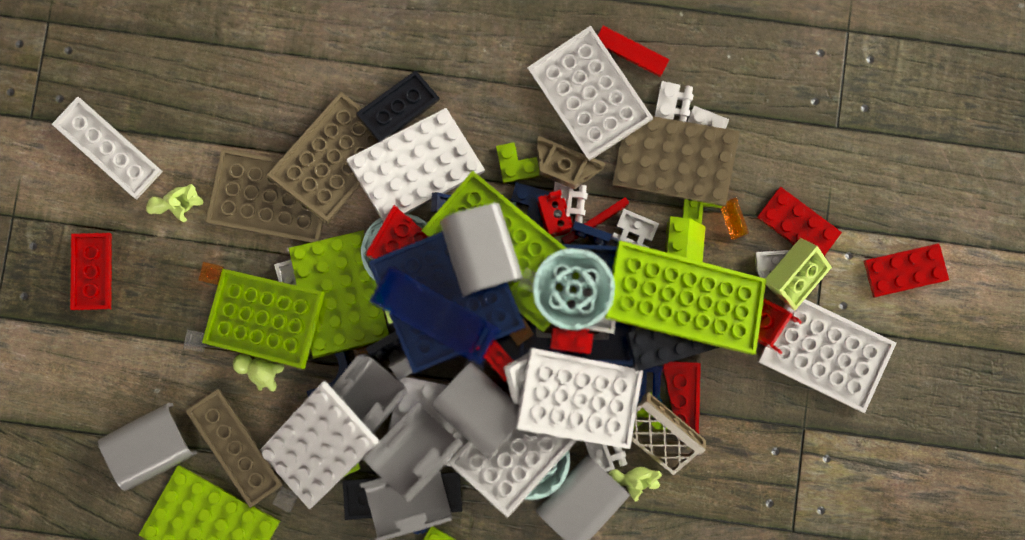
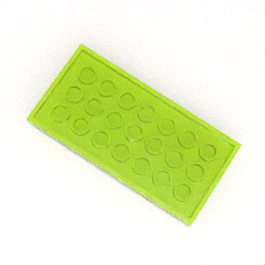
(529, 240)
(686, 298)

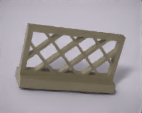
(674, 426)

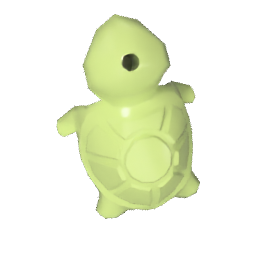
(177, 201)
(259, 370)
(637, 480)

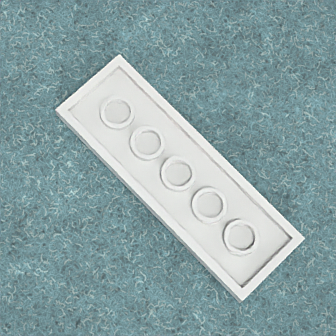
(107, 148)

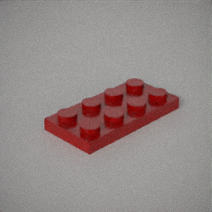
(796, 220)
(906, 270)
(91, 271)

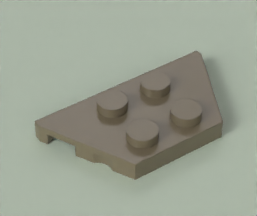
(565, 164)

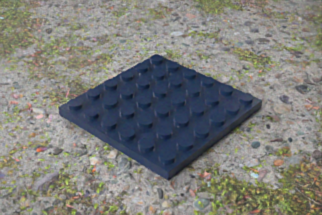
(431, 265)

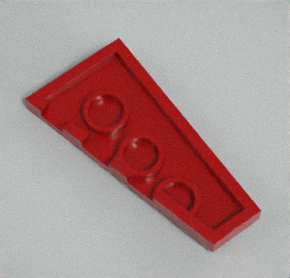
(684, 390)

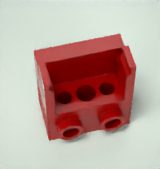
(547, 214)
(773, 323)

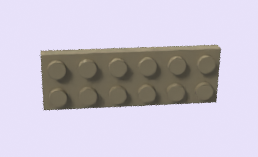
(234, 448)

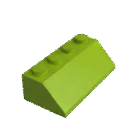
(685, 238)

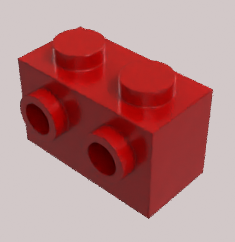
(571, 341)

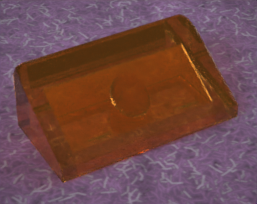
(734, 219)

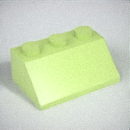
(798, 273)

